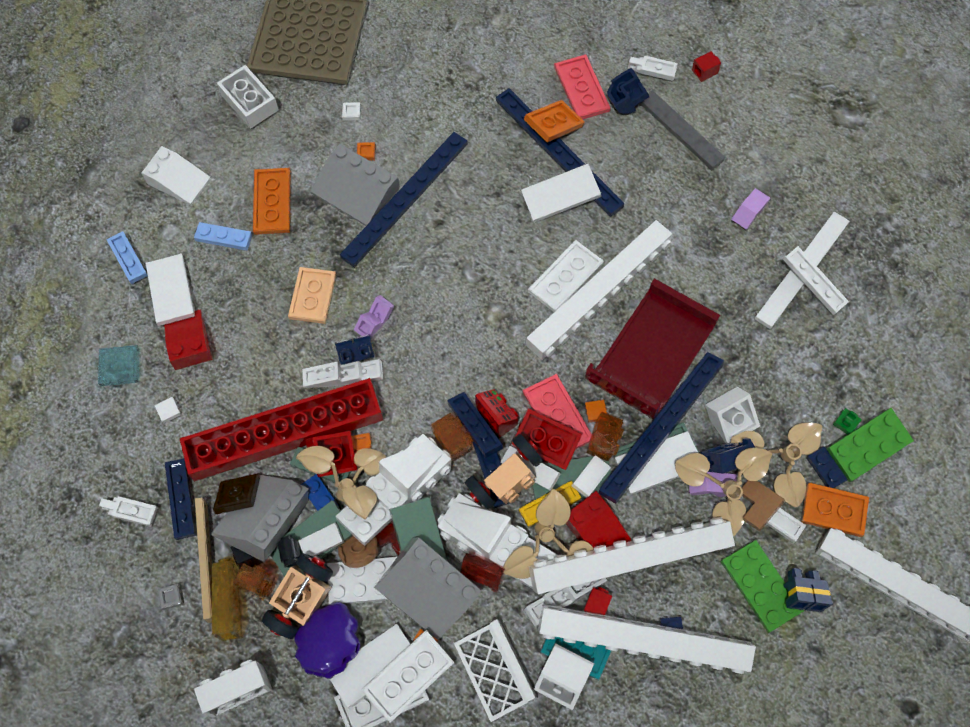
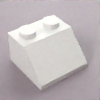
(732, 413)

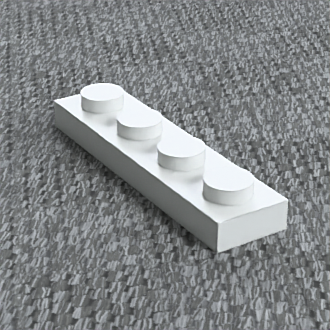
(815, 280)

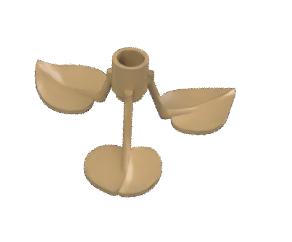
(805, 441)
(752, 464)
(358, 499)
(550, 512)

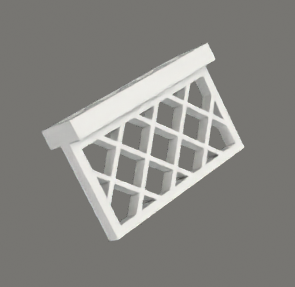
(512, 662)

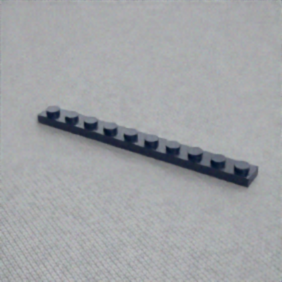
(557, 150)
(403, 199)
(661, 428)

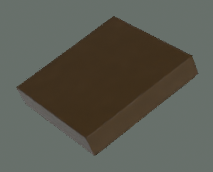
(236, 494)

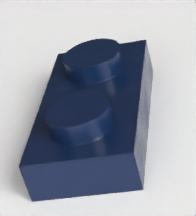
(826, 468)

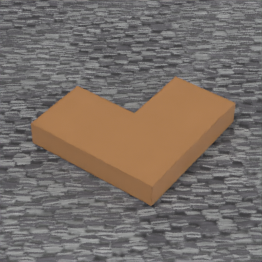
(765, 504)

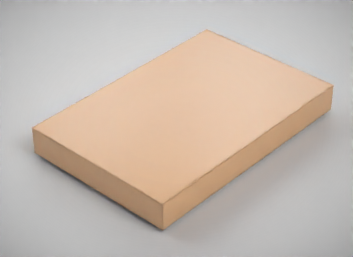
(312, 295)

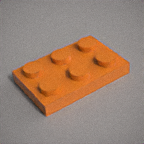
(554, 120)
(835, 509)

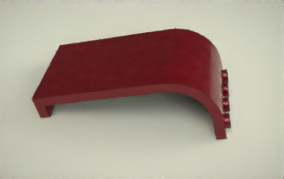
(654, 349)

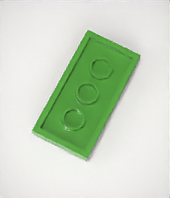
(870, 444)
(760, 585)

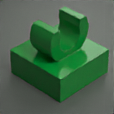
(847, 421)

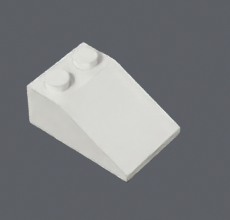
(175, 176)

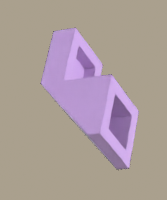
(751, 208)
(374, 319)
(711, 487)

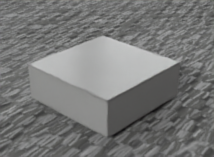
(170, 596)

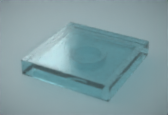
(118, 365)

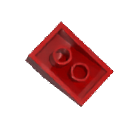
(187, 342)
(554, 440)
(596, 522)

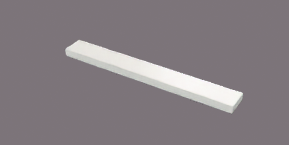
(792, 283)

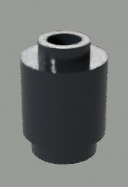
(289, 551)

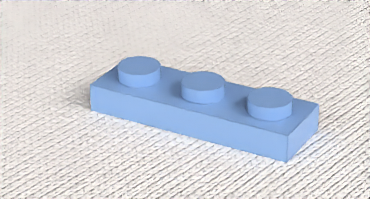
(223, 236)
(127, 257)

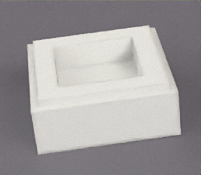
(351, 111)
(167, 410)

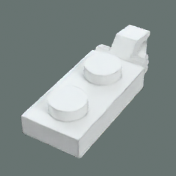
(653, 67)
(130, 510)

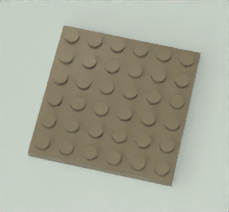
(308, 39)

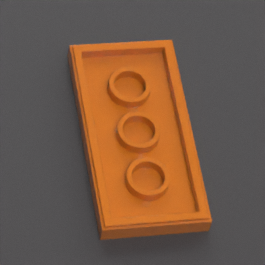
(271, 201)

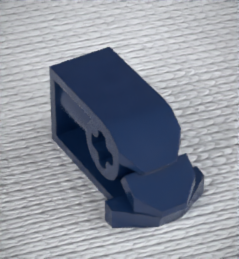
(723, 456)

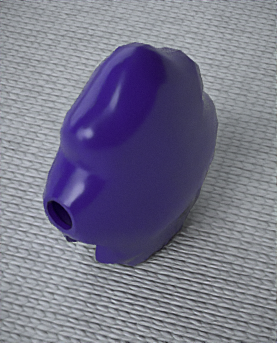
(327, 641)

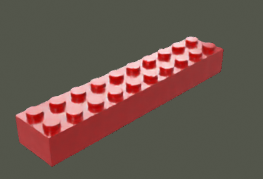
(280, 429)

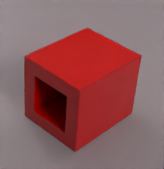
(706, 66)
(598, 601)

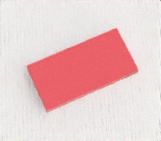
(582, 87)
(554, 402)

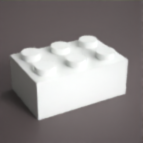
(247, 96)
(232, 688)

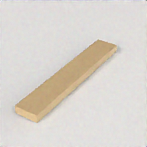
(205, 558)

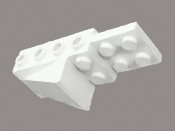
(400, 481)
(485, 533)

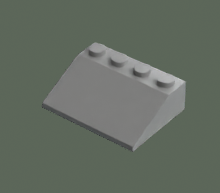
(354, 185)
(260, 527)
(427, 588)

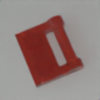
(482, 571)

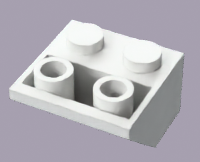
(564, 676)

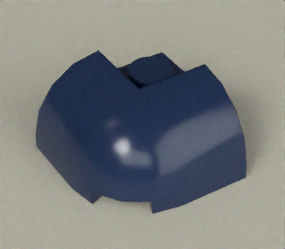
(626, 91)

